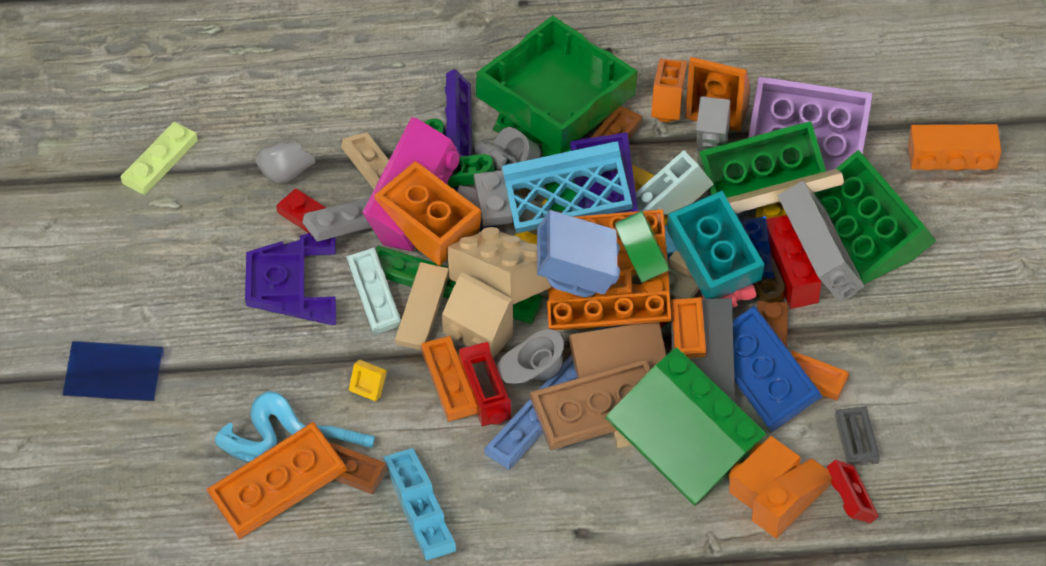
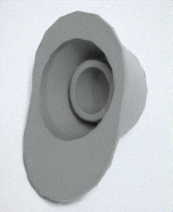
(517, 145)
(533, 359)

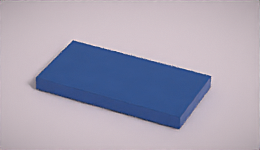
(769, 372)

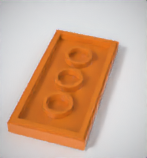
(276, 480)

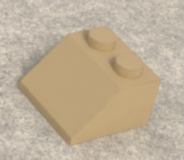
(478, 314)

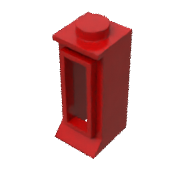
(492, 409)

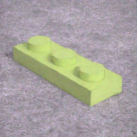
(159, 158)

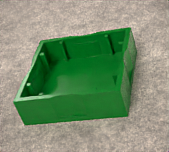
(556, 84)

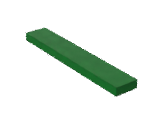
(404, 267)

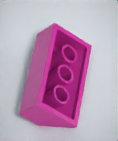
(416, 144)

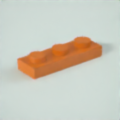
(449, 378)

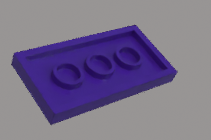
(598, 188)

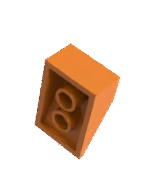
(720, 82)
(428, 211)

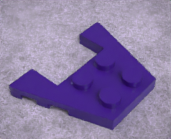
(278, 279)

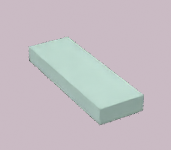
(374, 291)

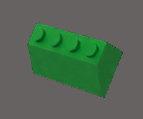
(762, 160)

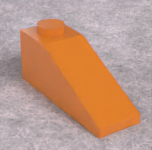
(668, 90)
(789, 496)

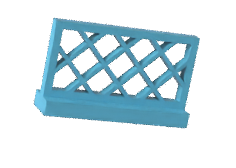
(563, 169)

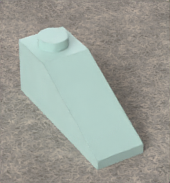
(674, 186)

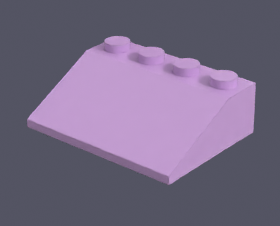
(836, 115)

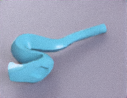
(275, 404)

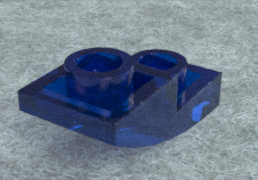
(758, 233)

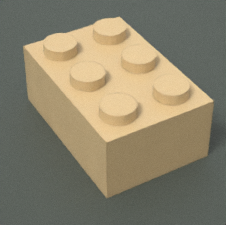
(499, 262)

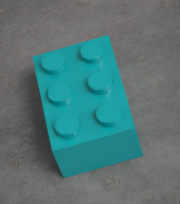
(715, 246)

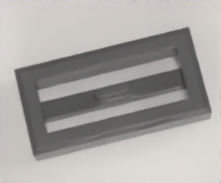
(861, 456)

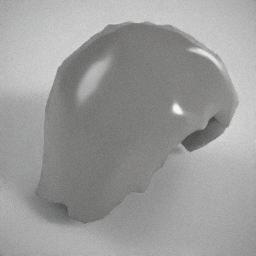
(283, 162)

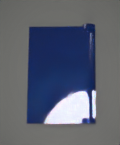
(113, 371)

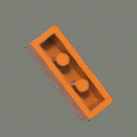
(954, 147)

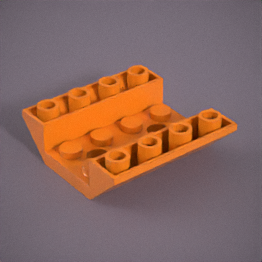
(646, 305)

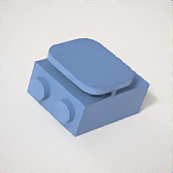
(577, 254)

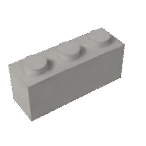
(712, 123)

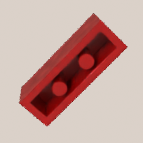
(793, 264)

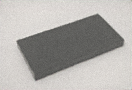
(719, 358)

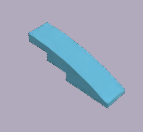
(419, 504)

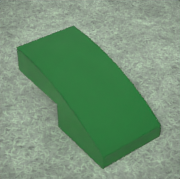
(642, 246)

